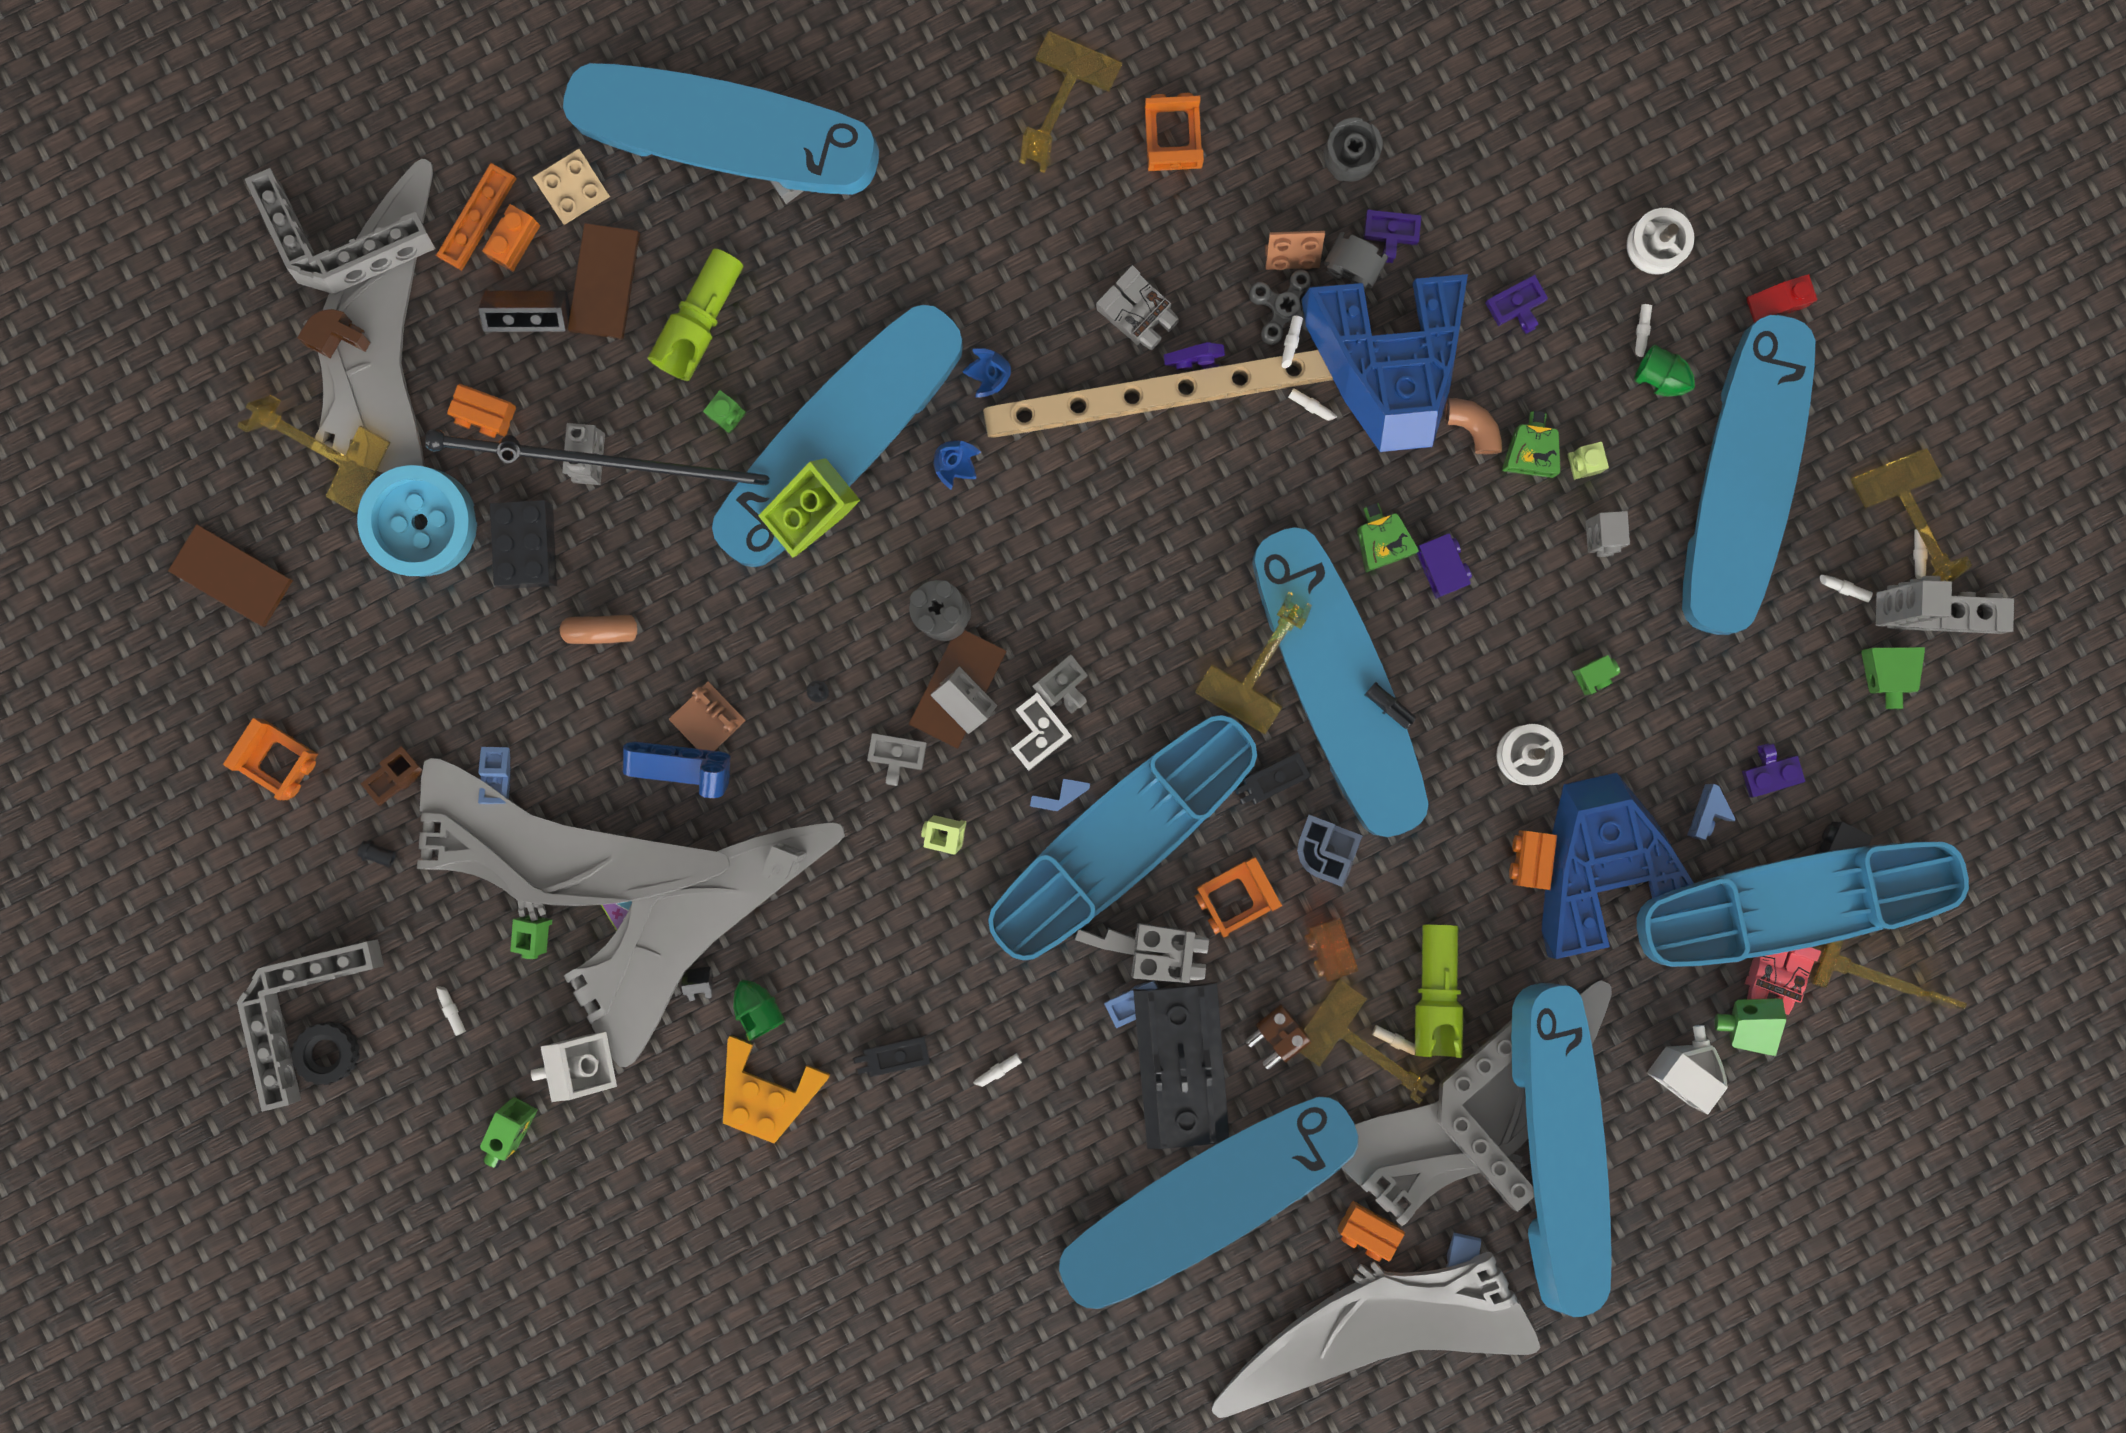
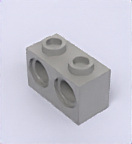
(1607, 533)

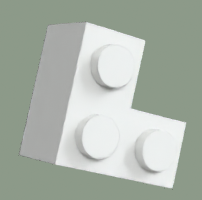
(1046, 732)

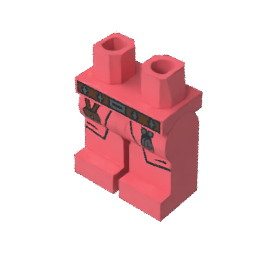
(1781, 975)

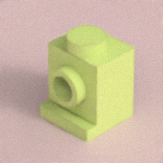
(1588, 460)
(937, 840)

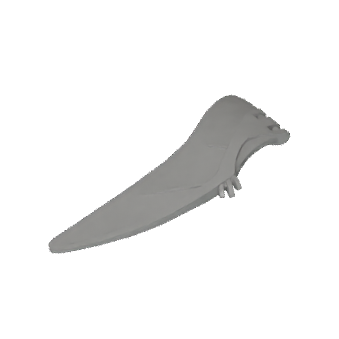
(371, 385)
(541, 858)
(670, 931)
(1421, 1158)
(1382, 1319)

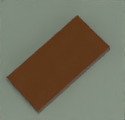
(603, 281)
(230, 575)
(979, 661)

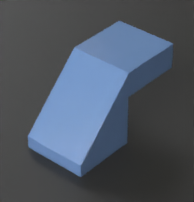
(1069, 791)

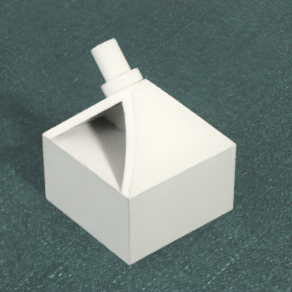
(577, 1067)
(1692, 1072)

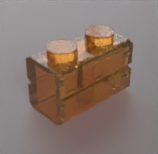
(1331, 949)

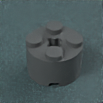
(1360, 136)
(1355, 261)
(926, 604)

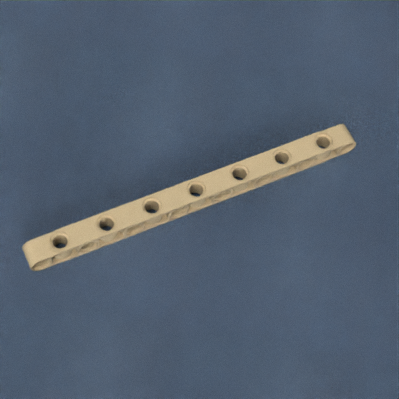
(1154, 394)

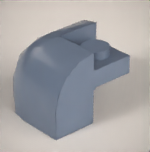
(1327, 850)

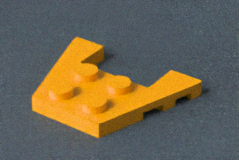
(761, 1105)

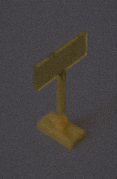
(1077, 63)
(355, 468)
(1897, 480)
(1240, 697)
(1833, 961)
(1332, 1024)

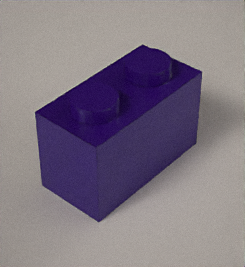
(1443, 565)

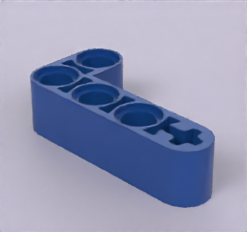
(679, 764)

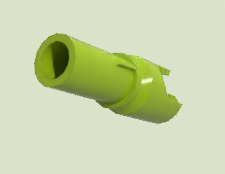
(688, 332)
(1439, 1013)

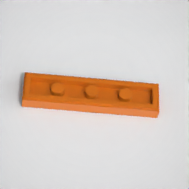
(476, 216)

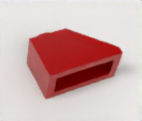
(1782, 298)

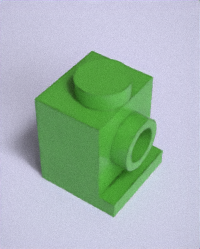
(724, 411)
(1597, 674)
(530, 937)

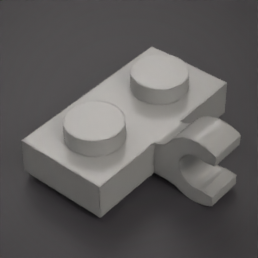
(1061, 683)
(896, 754)

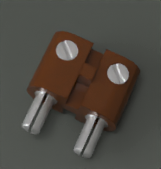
(1282, 1033)

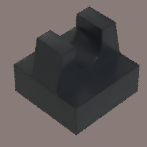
(697, 981)

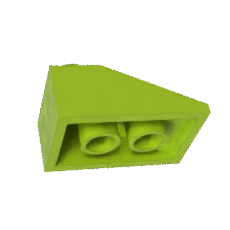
(809, 506)

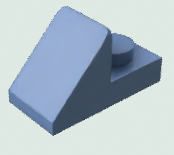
(1711, 805)
(1122, 1007)

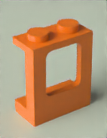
(1173, 157)
(253, 748)
(1257, 886)

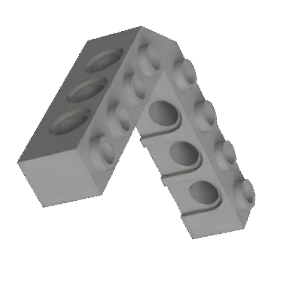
(345, 265)
(1927, 607)
(263, 1018)
(1467, 1133)

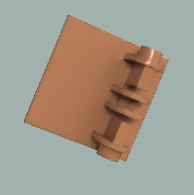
(1294, 250)
(707, 718)

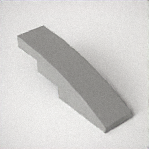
(1112, 941)

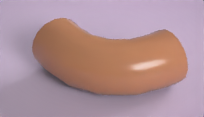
(1477, 422)
(598, 629)

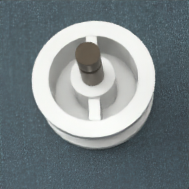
(1660, 241)
(1529, 754)

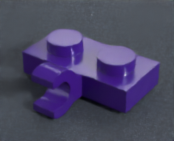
(1392, 229)
(1517, 303)
(1202, 354)
(1772, 773)

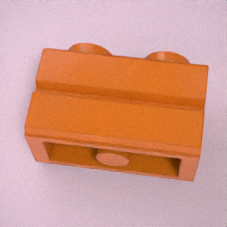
(511, 238)
(481, 410)
(1533, 859)
(1370, 1231)

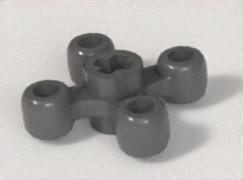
(1275, 301)

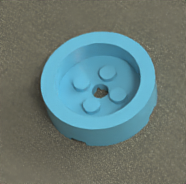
(389, 514)

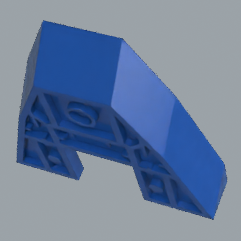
(1390, 380)
(1601, 845)

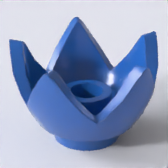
(990, 370)
(954, 460)

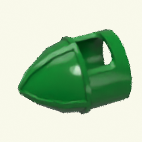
(1666, 372)
(756, 1009)

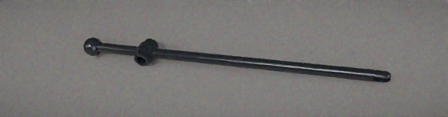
(510, 449)

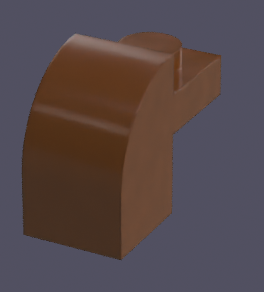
(327, 329)
(396, 773)

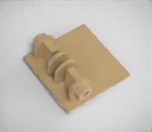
(571, 186)

